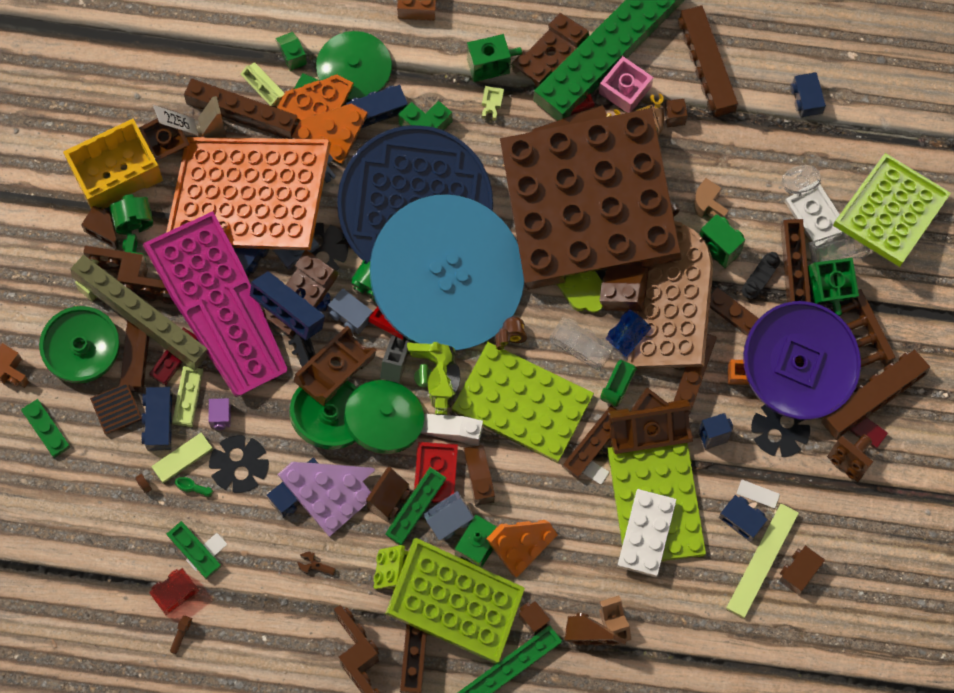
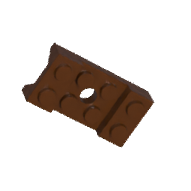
(562, 37)
(314, 278)
(323, 379)
(630, 431)

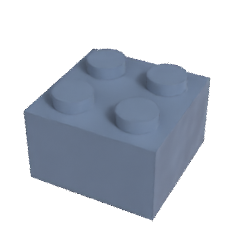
(449, 516)

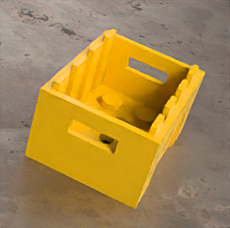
(106, 155)

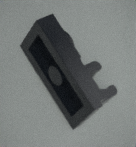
(304, 348)

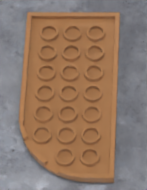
(677, 307)

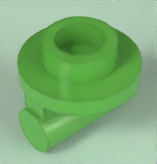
(422, 375)

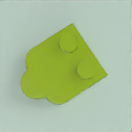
(582, 291)

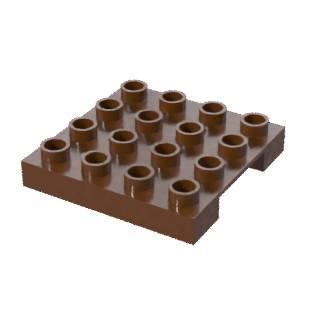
(589, 197)

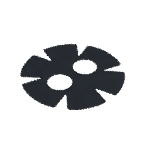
(330, 238)
(787, 444)
(255, 466)

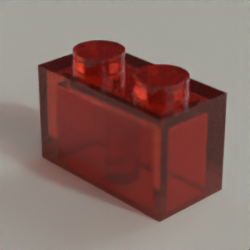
(173, 591)

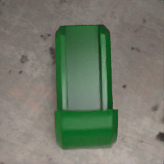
(618, 383)

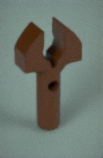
(314, 564)
(183, 626)

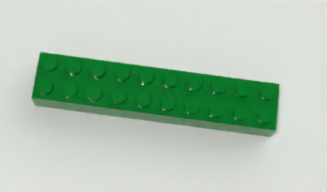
(599, 53)

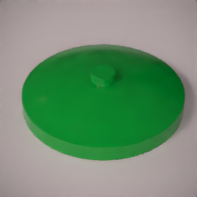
(358, 59)
(79, 344)
(384, 416)
(321, 424)

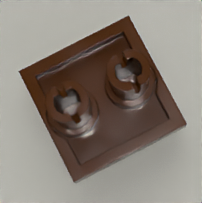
(851, 457)

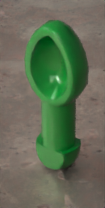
(188, 485)

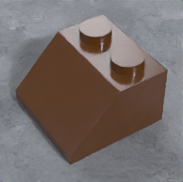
(163, 139)
(388, 495)

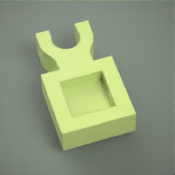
(492, 100)

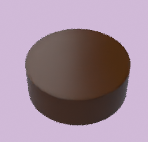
(142, 482)

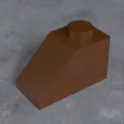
(100, 225)

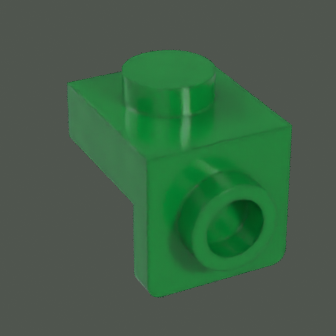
(130, 244)

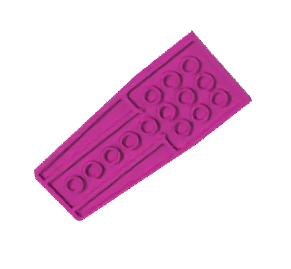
(216, 302)

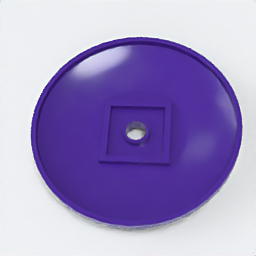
(828, 355)

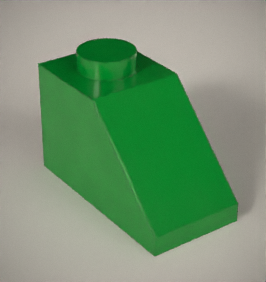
(291, 50)

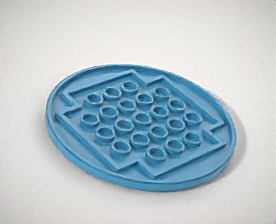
(446, 272)

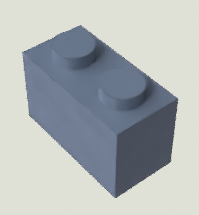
(349, 311)

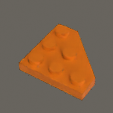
(316, 97)
(337, 125)
(521, 543)

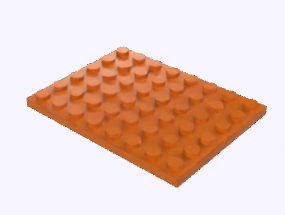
(256, 187)

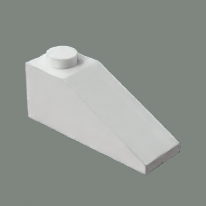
(453, 428)

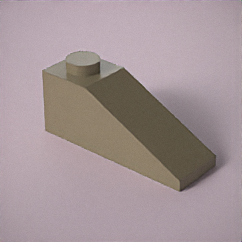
(211, 121)

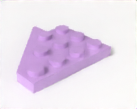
(328, 491)

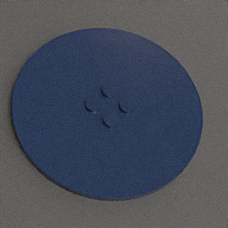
(399, 170)

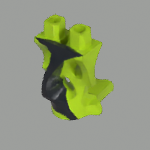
(445, 377)

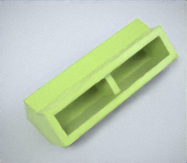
(262, 84)

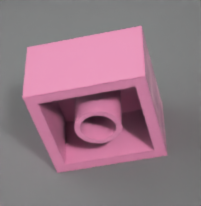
(625, 85)

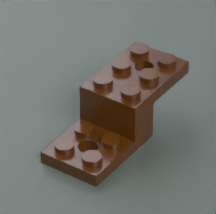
(131, 272)
(361, 655)

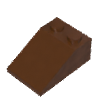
(624, 287)

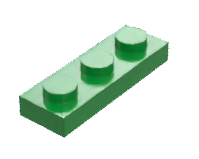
(45, 428)
(193, 550)

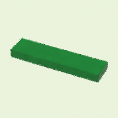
(415, 506)

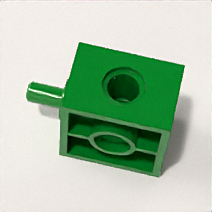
(490, 57)
(833, 282)
(473, 544)

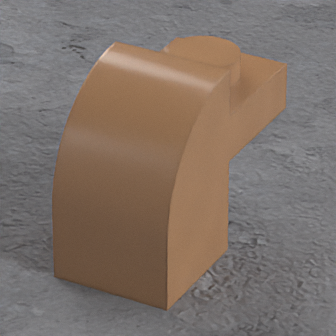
(706, 199)
(613, 617)

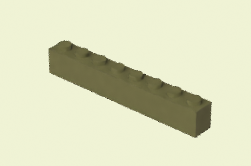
(139, 312)

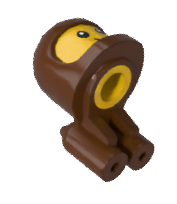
(511, 332)

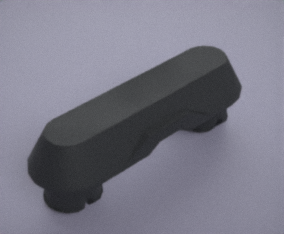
(761, 275)

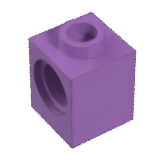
(219, 413)

